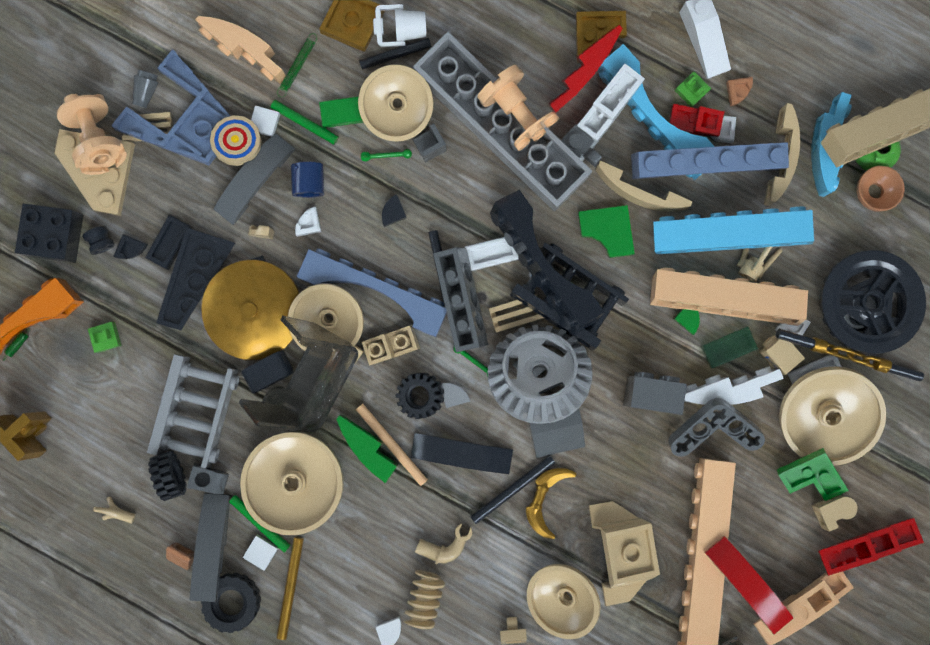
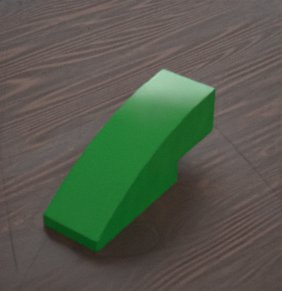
(366, 449)

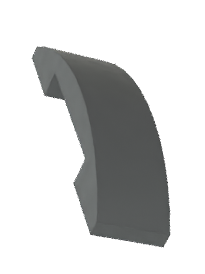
(252, 177)

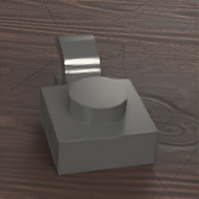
(580, 145)

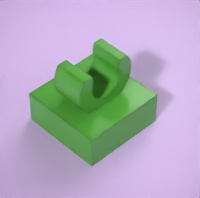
(692, 89)
(104, 337)

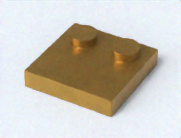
(350, 22)

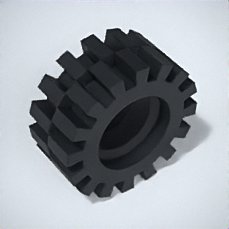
(405, 395)
(167, 475)

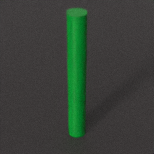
(304, 122)
(278, 540)

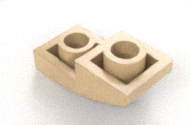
(390, 345)

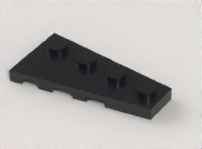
(194, 268)

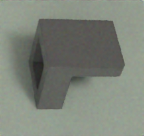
(430, 144)

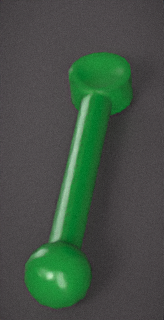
(366, 156)
(473, 360)

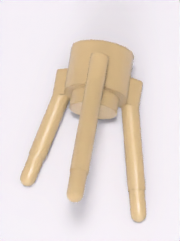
(753, 268)

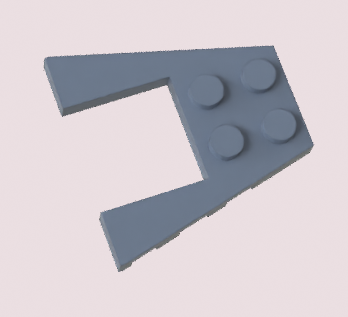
(193, 129)

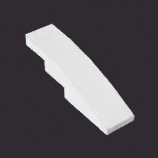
(610, 103)

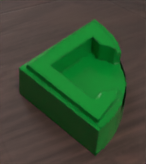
(688, 320)

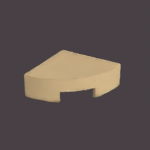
(261, 231)

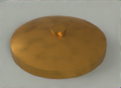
(246, 307)

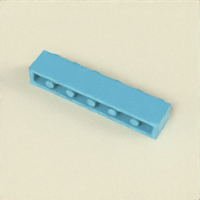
(734, 232)

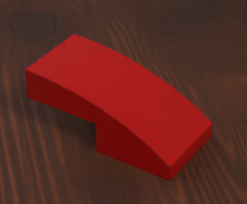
(697, 121)

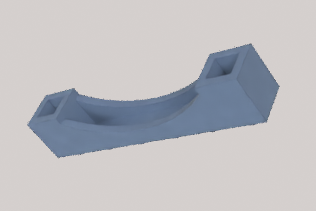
(709, 160)
(426, 314)

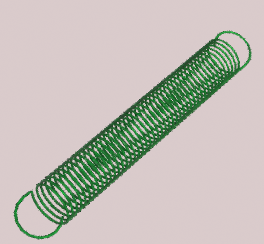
(291, 78)

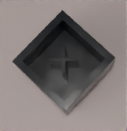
(49, 233)

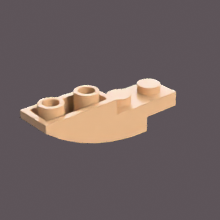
(239, 42)
(808, 605)

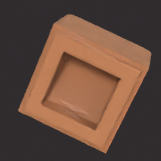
(180, 555)

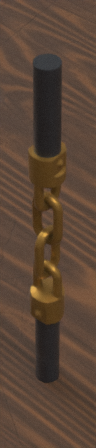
(820, 346)

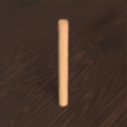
(391, 444)

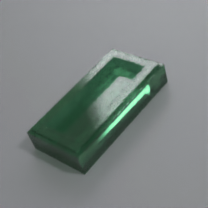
(729, 347)

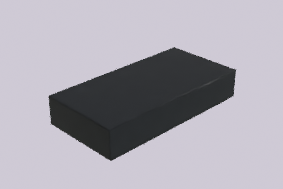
(167, 243)

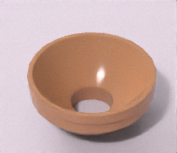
(890, 184)

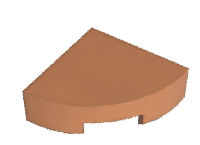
(738, 89)

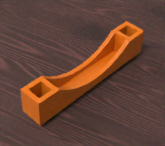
(53, 301)

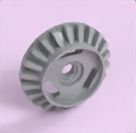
(522, 395)

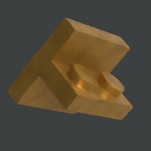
(19, 434)

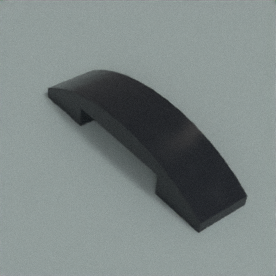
(461, 454)

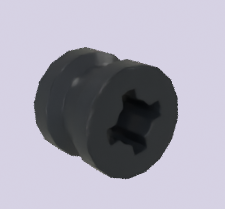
(98, 240)

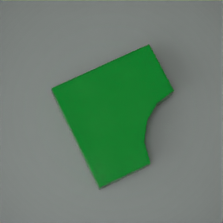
(610, 228)

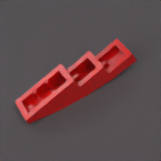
(590, 62)
(870, 546)

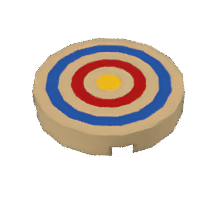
(235, 140)

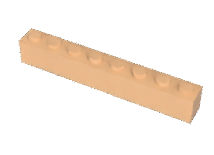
(708, 525)

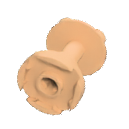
(512, 100)
(96, 149)

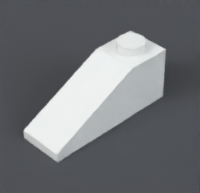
(706, 36)

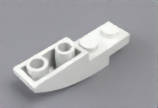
(741, 390)

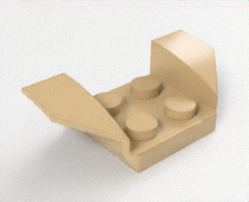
(627, 550)

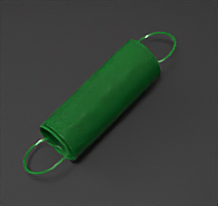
(16, 344)

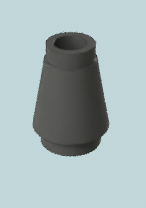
(144, 88)

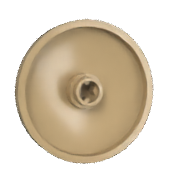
(834, 412)
(291, 483)

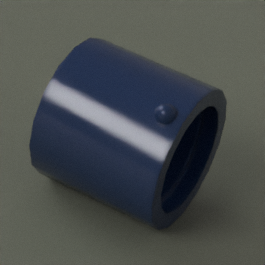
(307, 179)

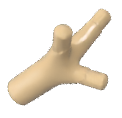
(115, 512)

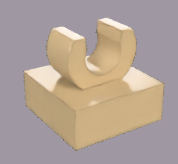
(512, 634)

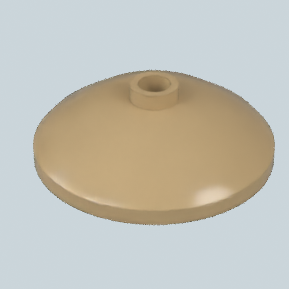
(378, 107)
(326, 298)
(555, 609)

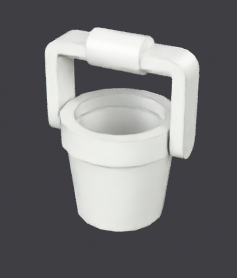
(408, 25)

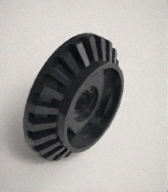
(886, 276)

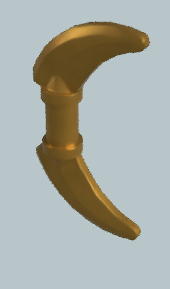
(534, 511)

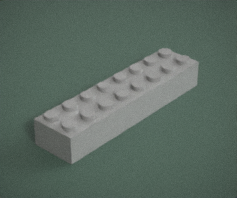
(542, 165)

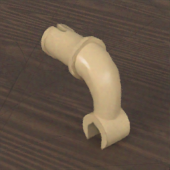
(444, 554)

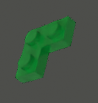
(815, 469)

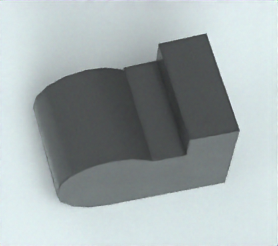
(207, 479)

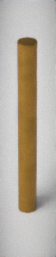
(290, 588)

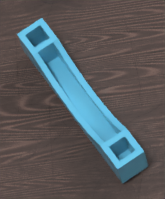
(644, 111)

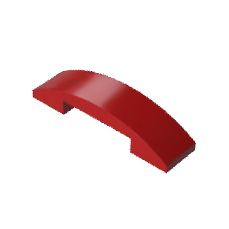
(749, 585)

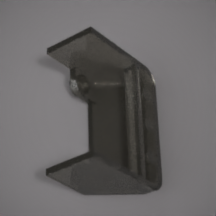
(314, 384)

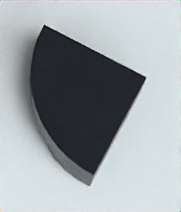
(392, 212)
(129, 248)

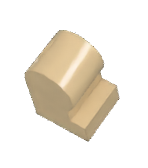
(834, 509)

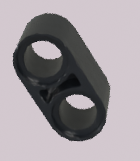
(267, 372)

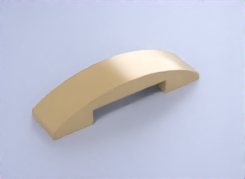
(787, 126)
(611, 177)

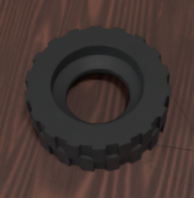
(251, 598)

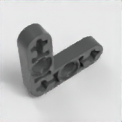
(719, 420)

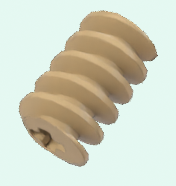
(426, 601)

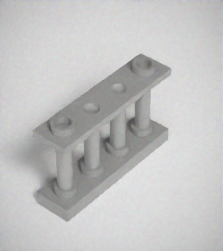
(168, 417)

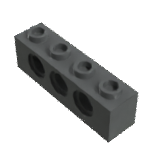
(460, 299)

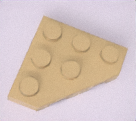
(102, 191)

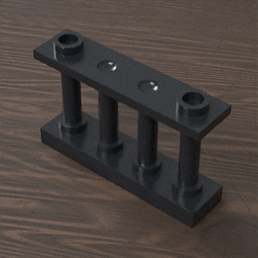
(589, 335)

